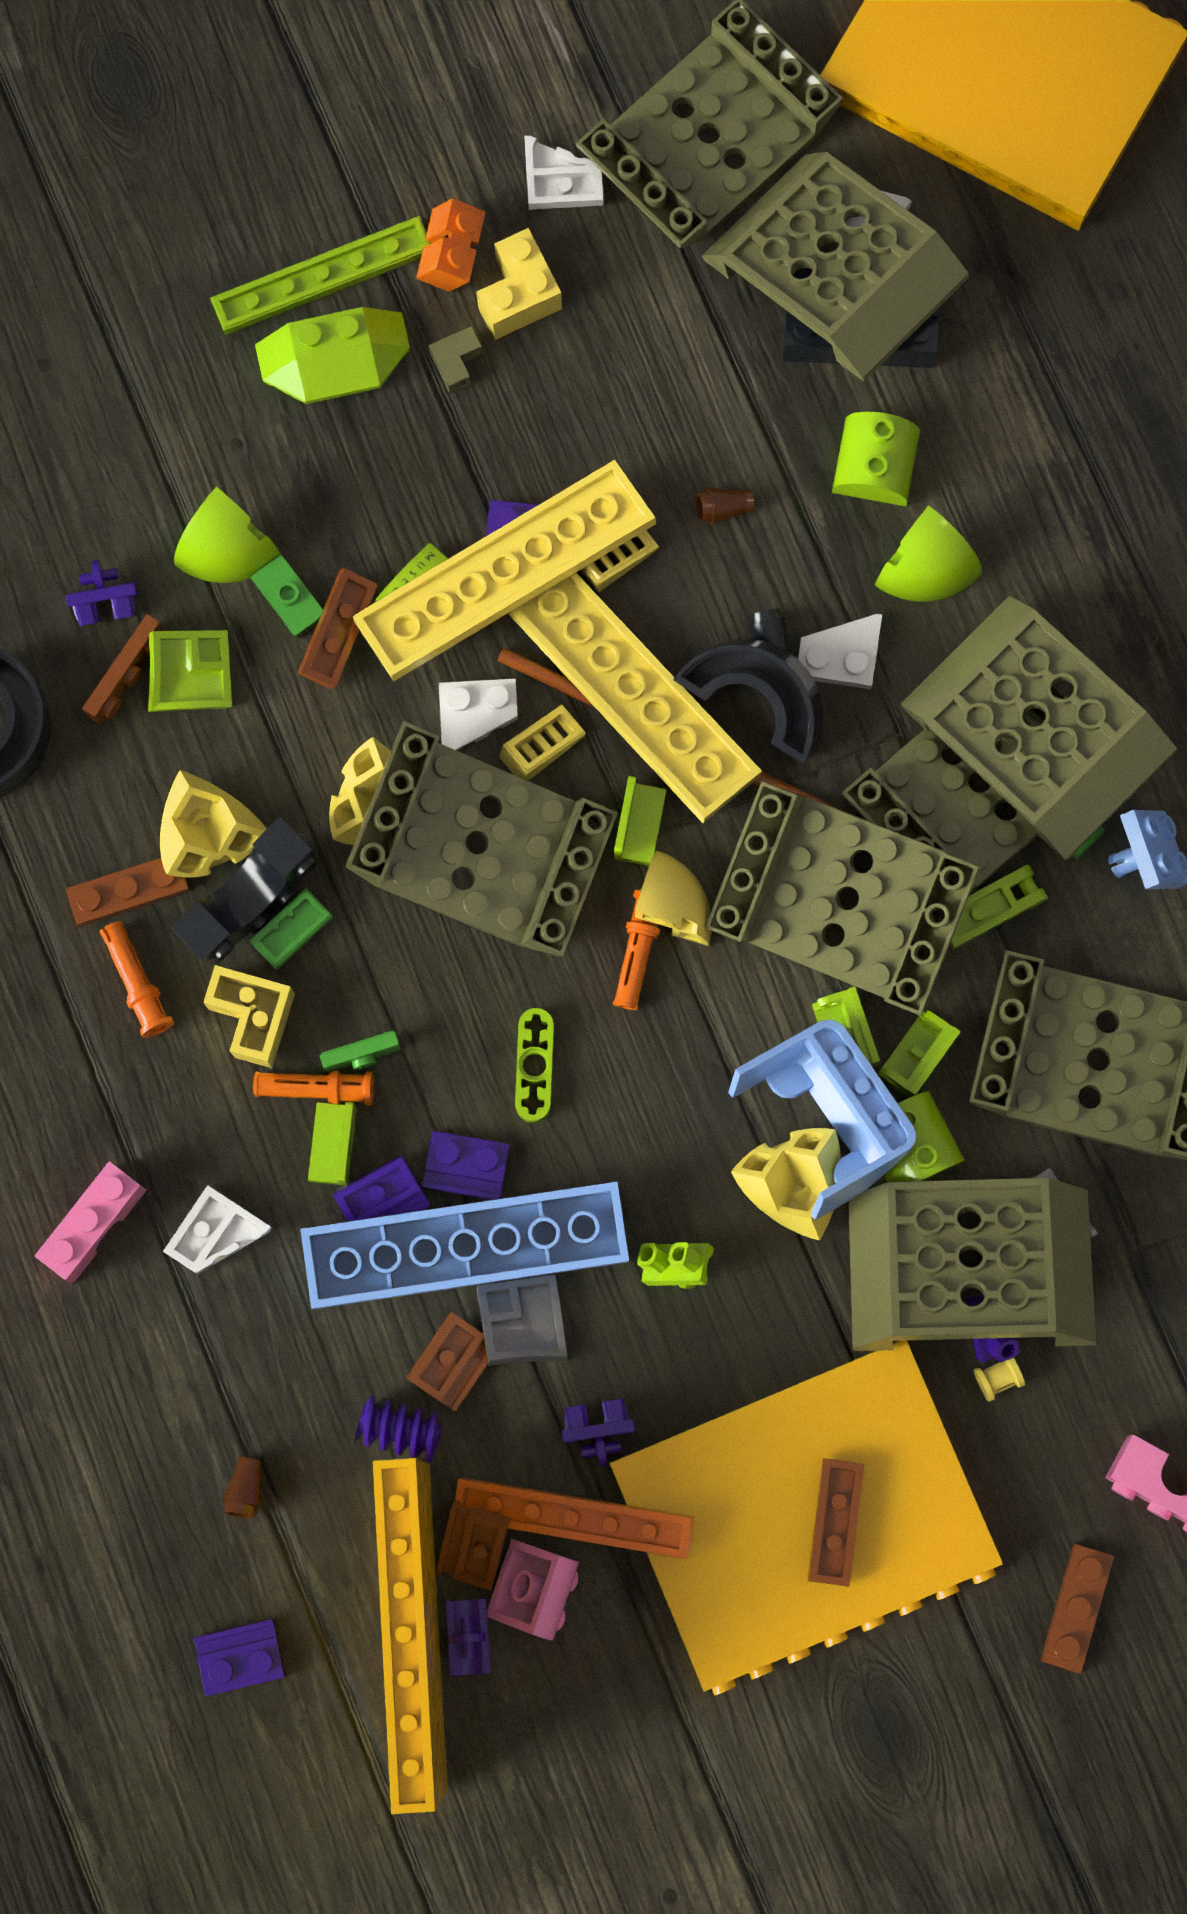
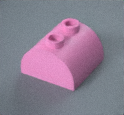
(533, 1590)

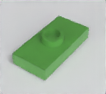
(288, 596)
(291, 929)
(360, 1053)

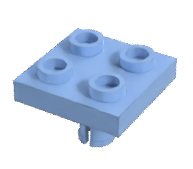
(1151, 850)

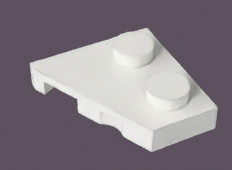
(560, 178)
(843, 653)
(475, 709)
(213, 1232)

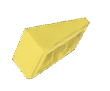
(602, 580)
(517, 763)

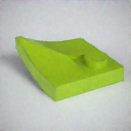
(189, 670)

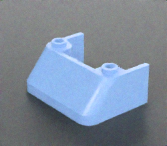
(849, 1094)

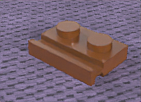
(451, 1362)
(473, 1545)

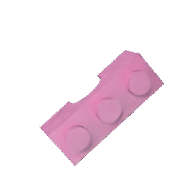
(97, 1210)
(1139, 1473)

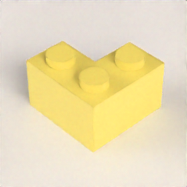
(525, 293)
(261, 1012)

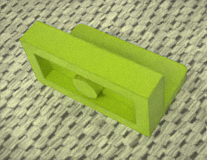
(639, 823)
(332, 1143)

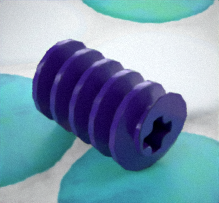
(399, 1429)

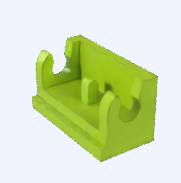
(848, 1011)
(918, 1053)

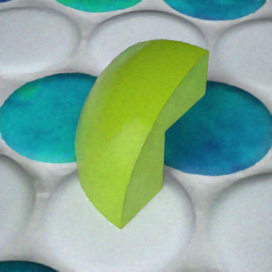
(223, 543)
(930, 562)

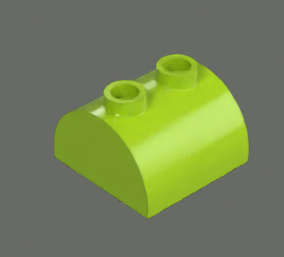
(876, 457)
(934, 1145)

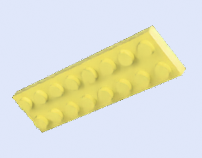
(504, 570)
(637, 696)

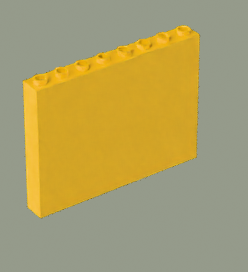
(1011, 88)
(754, 1509)
(410, 1635)

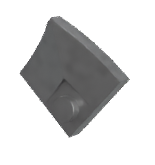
(522, 1321)

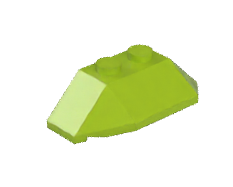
(334, 353)

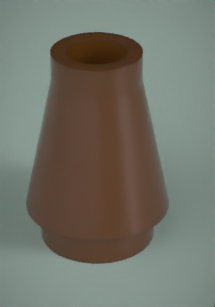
(722, 504)
(244, 1490)

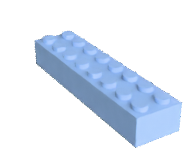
(464, 1245)

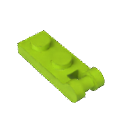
(997, 905)

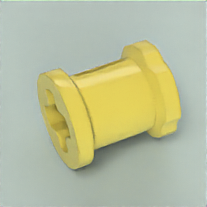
(998, 1378)

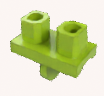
(675, 1264)

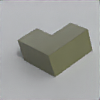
(451, 354)

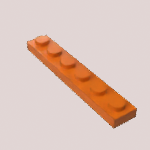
(581, 1518)

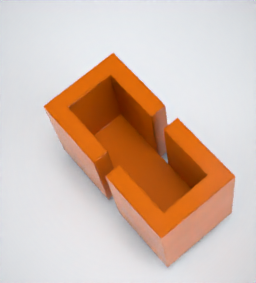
(450, 260)

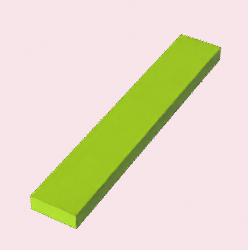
(320, 275)

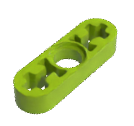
(525, 1036)

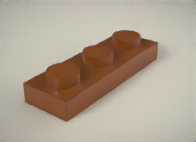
(336, 629)
(122, 674)
(123, 892)
(836, 1522)
(1077, 1608)

